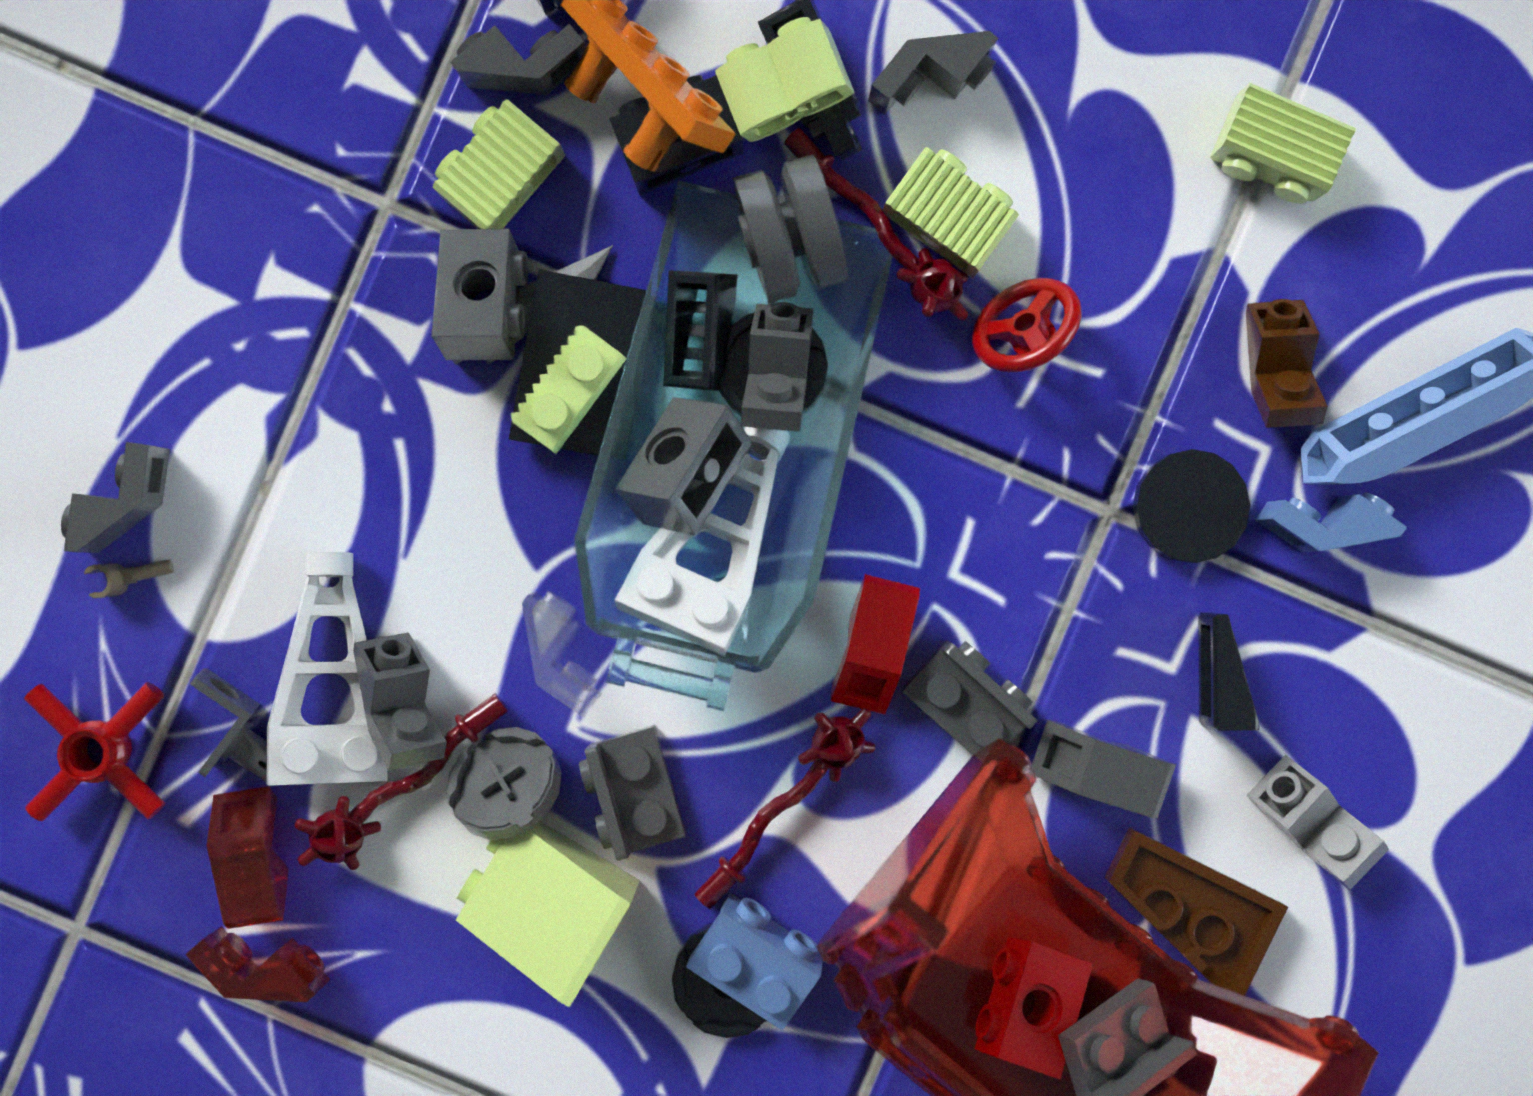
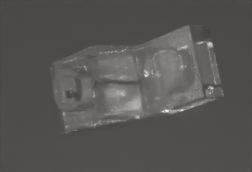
(549, 633)

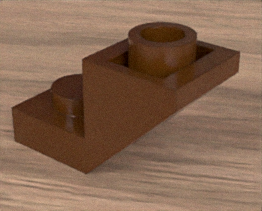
(1280, 363)

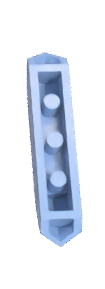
(1423, 414)

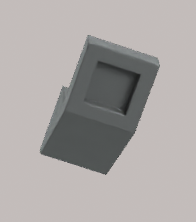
(945, 60)
(494, 64)
(777, 367)
(97, 521)
(393, 696)
(1102, 769)

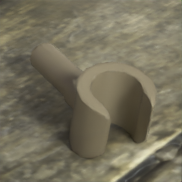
(119, 577)

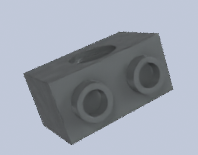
(470, 264)
(684, 465)

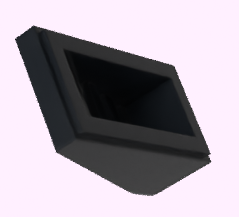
(718, 317)
(1223, 686)

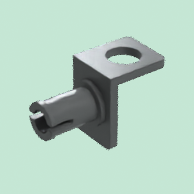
(240, 742)

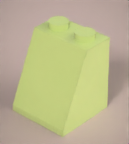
(547, 907)

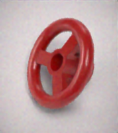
(1029, 329)

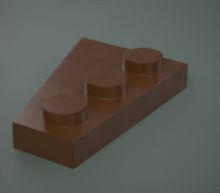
(1199, 910)

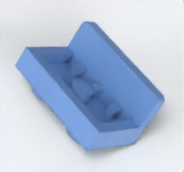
(757, 960)

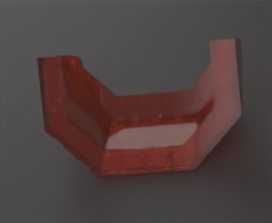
(979, 870)

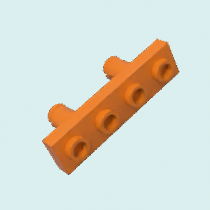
(673, 102)

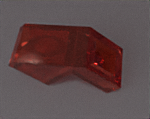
(243, 864)
(287, 975)

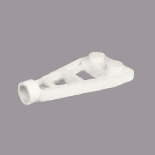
(693, 604)
(321, 752)

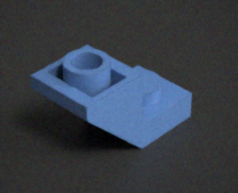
(1348, 522)

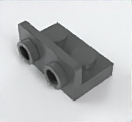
(968, 701)
(632, 792)
(1123, 1045)

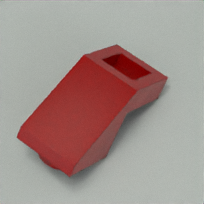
(876, 644)

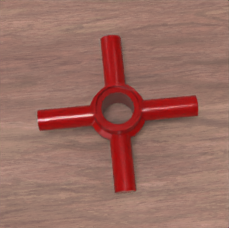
(73, 753)

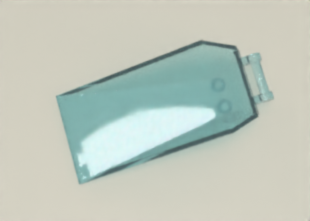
(706, 237)

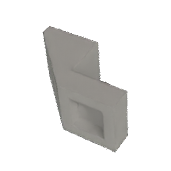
(1317, 822)

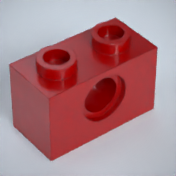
(1058, 993)

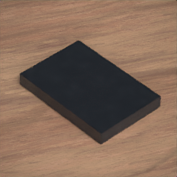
(559, 307)

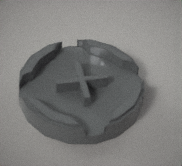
(504, 784)

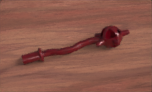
(930, 280)
(834, 747)
(340, 833)

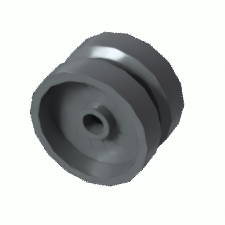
(792, 229)

